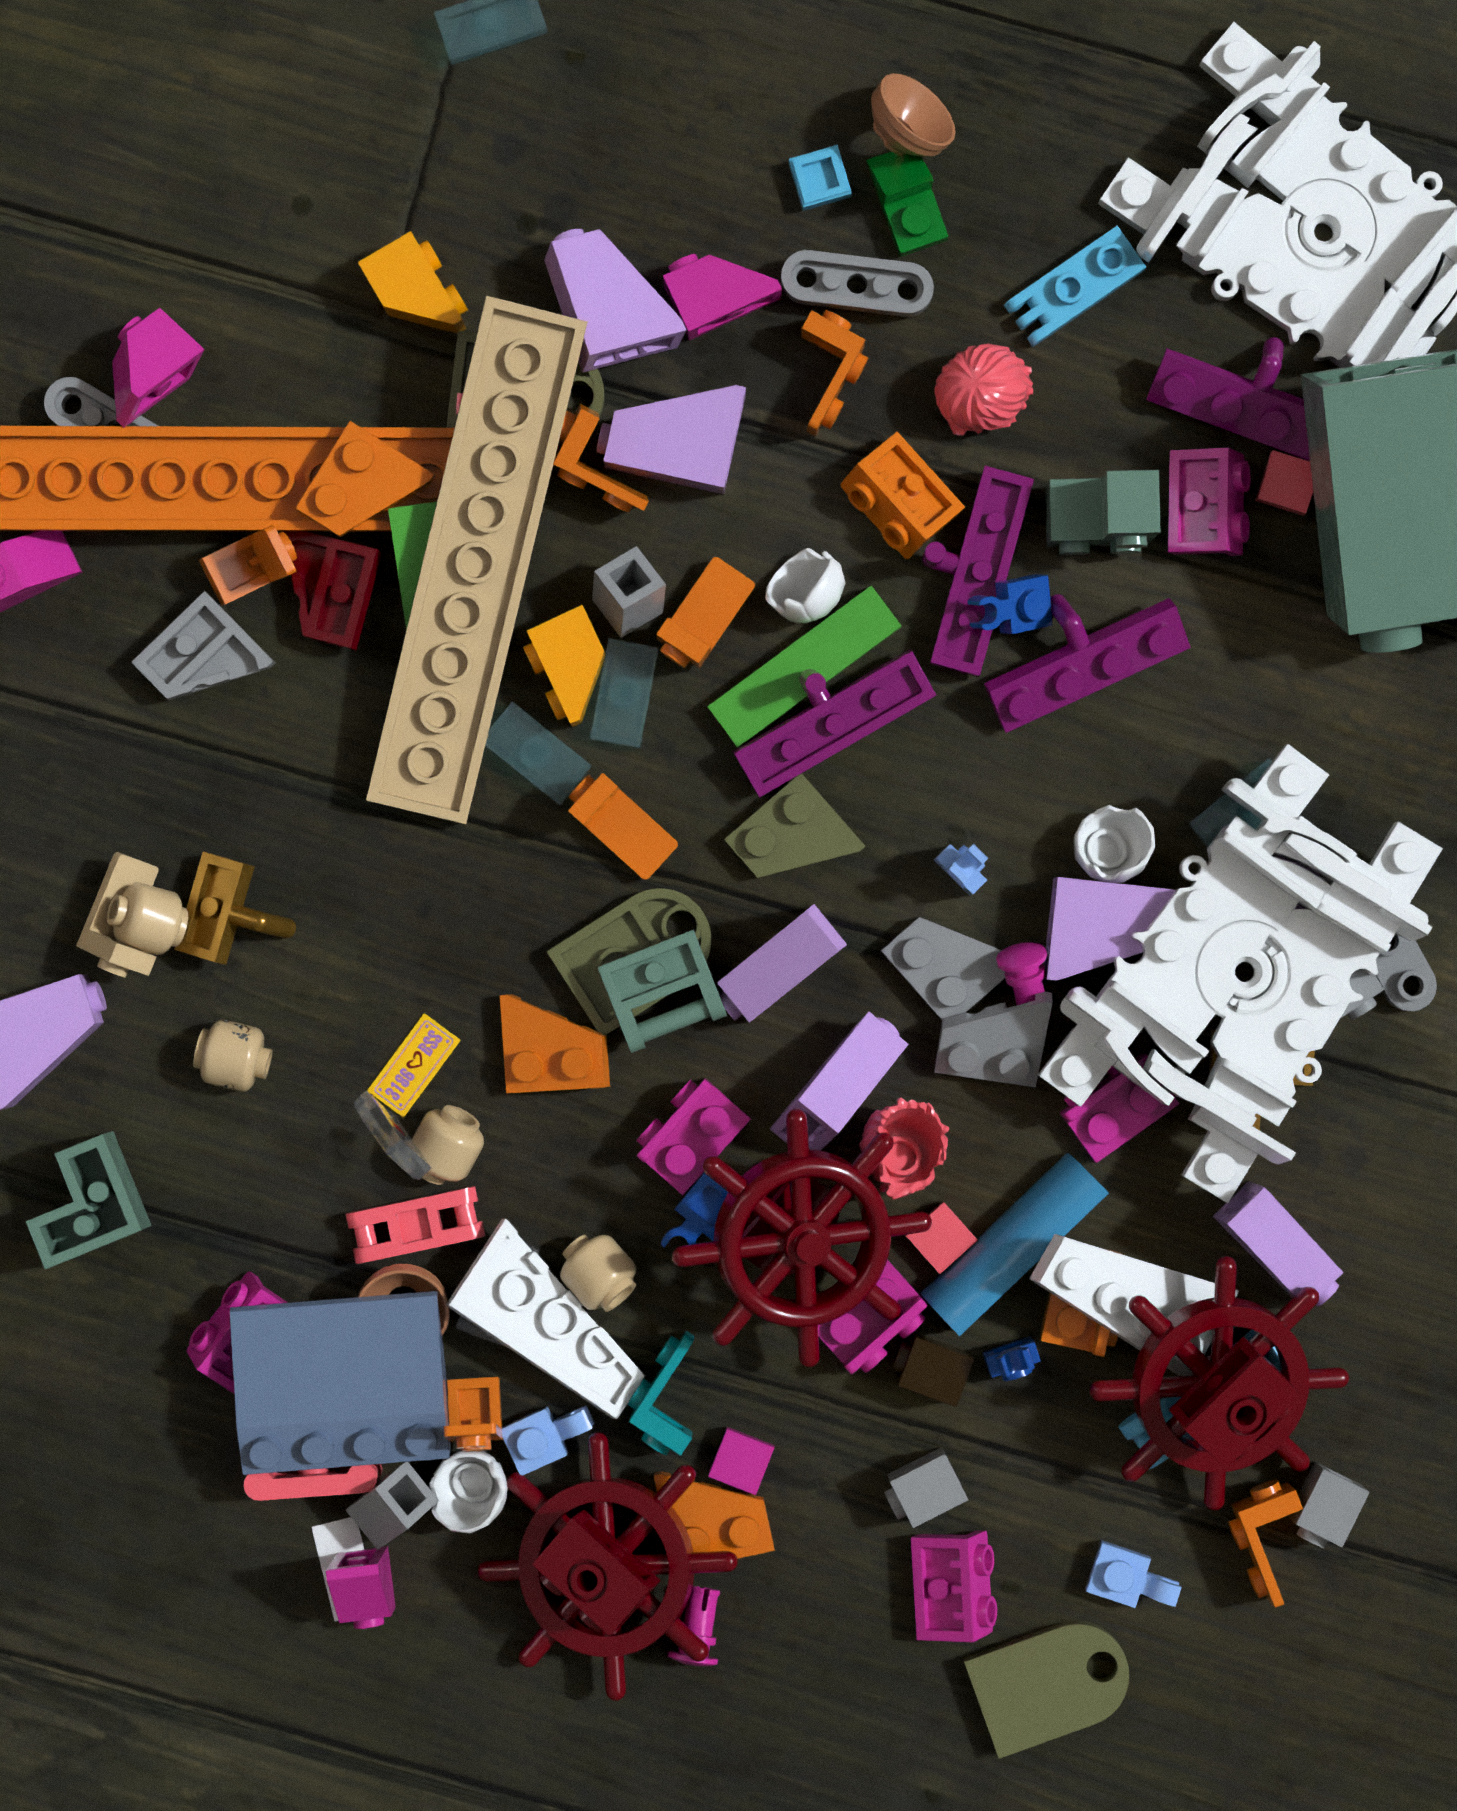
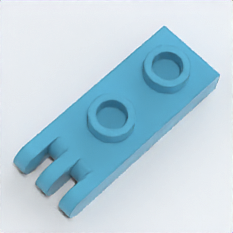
(1077, 284)

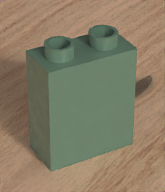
(1386, 494)

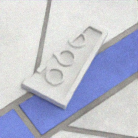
(1104, 1282)
(533, 1314)

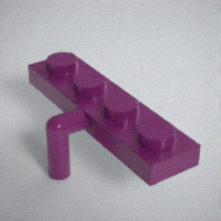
(1234, 401)
(981, 563)
(1086, 662)
(833, 721)

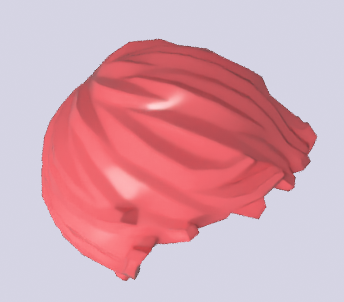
(983, 388)
(916, 1149)

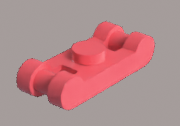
(415, 1225)
(312, 1482)

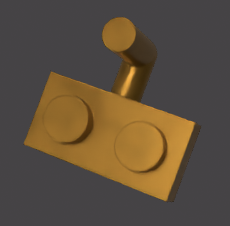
(218, 908)

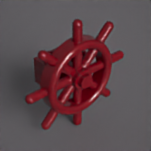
(787, 1226)
(1234, 1399)
(600, 1572)

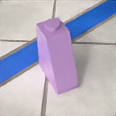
(605, 289)
(677, 439)
(1095, 923)
(779, 965)
(44, 1029)
(845, 1080)
(1278, 1242)

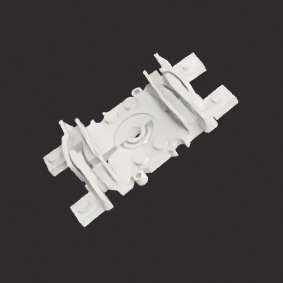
(1379, 219)
(1299, 957)

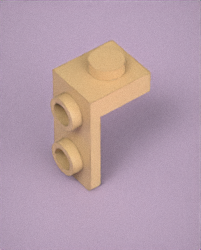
(99, 936)

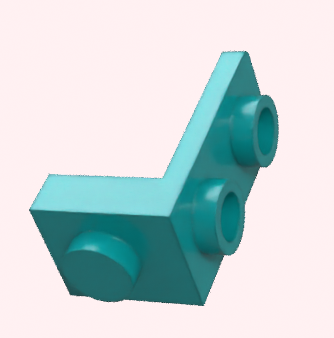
(660, 1429)

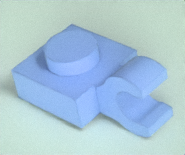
(964, 866)
(540, 1439)
(1123, 1576)

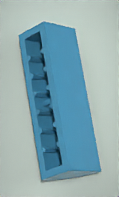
(1013, 1243)

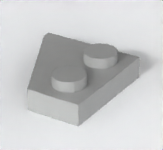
(200, 651)
(944, 966)
(996, 1042)

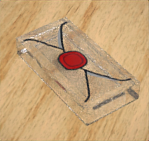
(391, 1136)

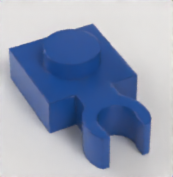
(1018, 606)
(700, 1211)
(1012, 1359)

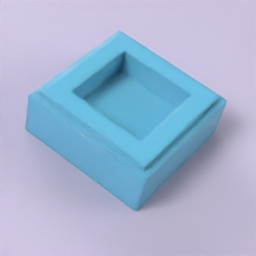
(820, 178)

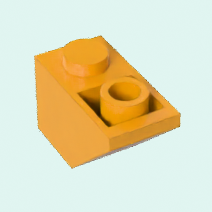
(409, 287)
(572, 659)

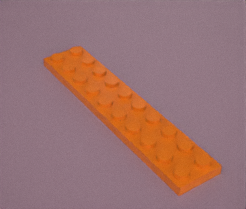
(184, 476)

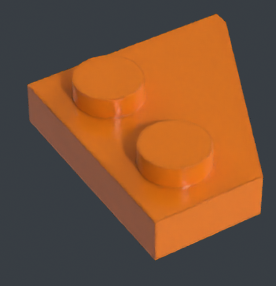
(359, 481)
(549, 1051)
(722, 1519)

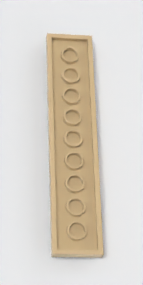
(476, 559)

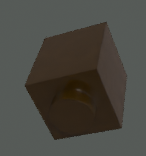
(932, 1368)

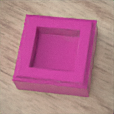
(741, 1460)

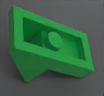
(907, 201)

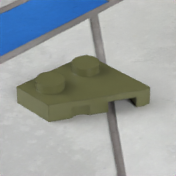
(792, 832)

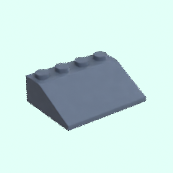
(339, 1382)

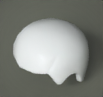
(806, 586)
(1114, 844)
(469, 1491)

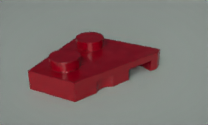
(333, 586)

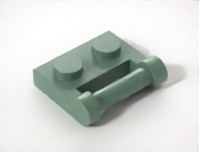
(656, 974)

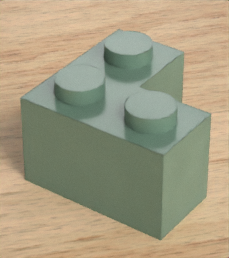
(1104, 511)
(103, 1204)

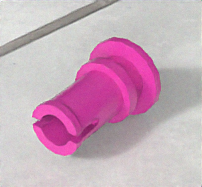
(1024, 969)
(700, 1619)

